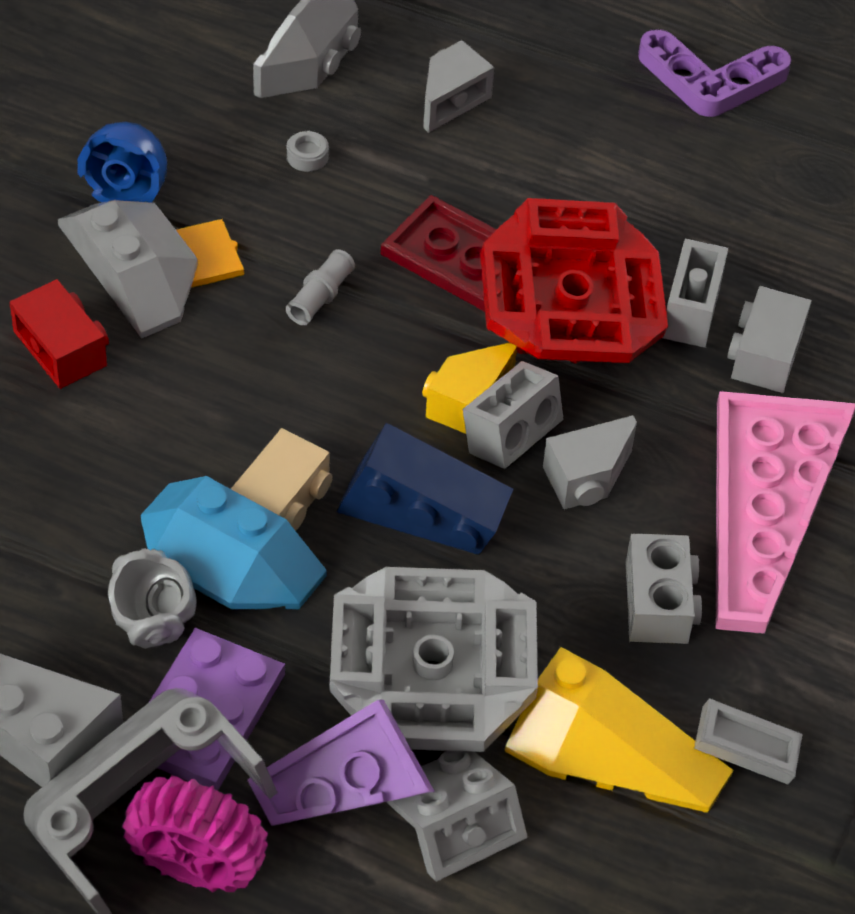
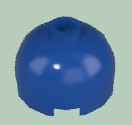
(123, 163)

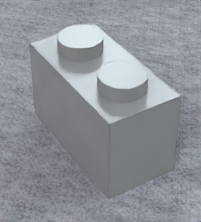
(695, 292)
(769, 339)

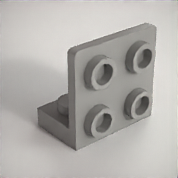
(466, 816)

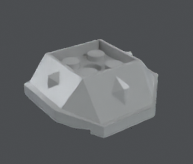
(447, 616)

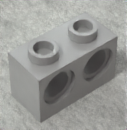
(513, 414)
(657, 588)

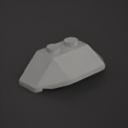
(307, 47)
(135, 259)

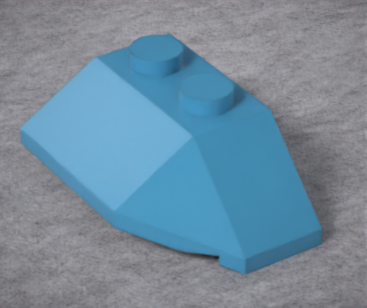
(232, 546)

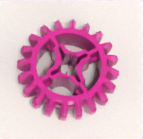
(195, 834)

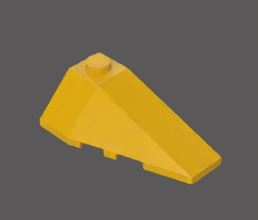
(607, 734)

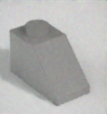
(455, 84)
(588, 461)

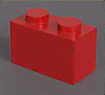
(59, 333)

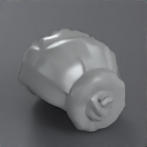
(151, 597)

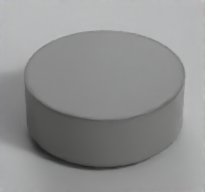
(307, 151)

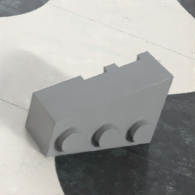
(50, 718)

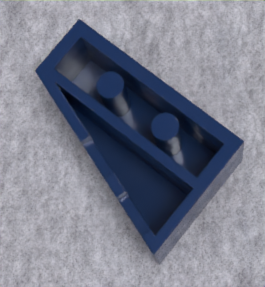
(424, 493)

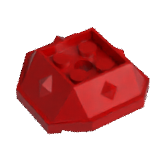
(573, 283)

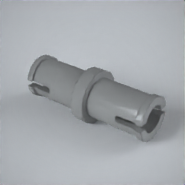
(320, 287)

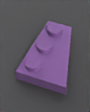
(345, 769)

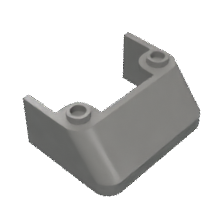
(176, 719)

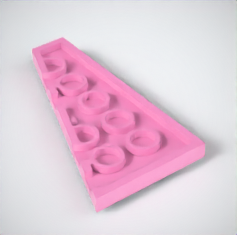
(768, 484)

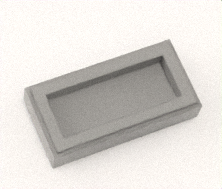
(748, 741)

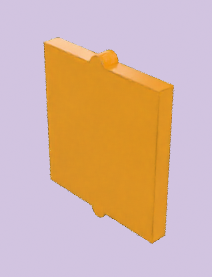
(214, 251)

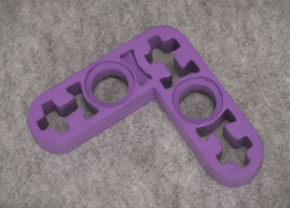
(665, 54)

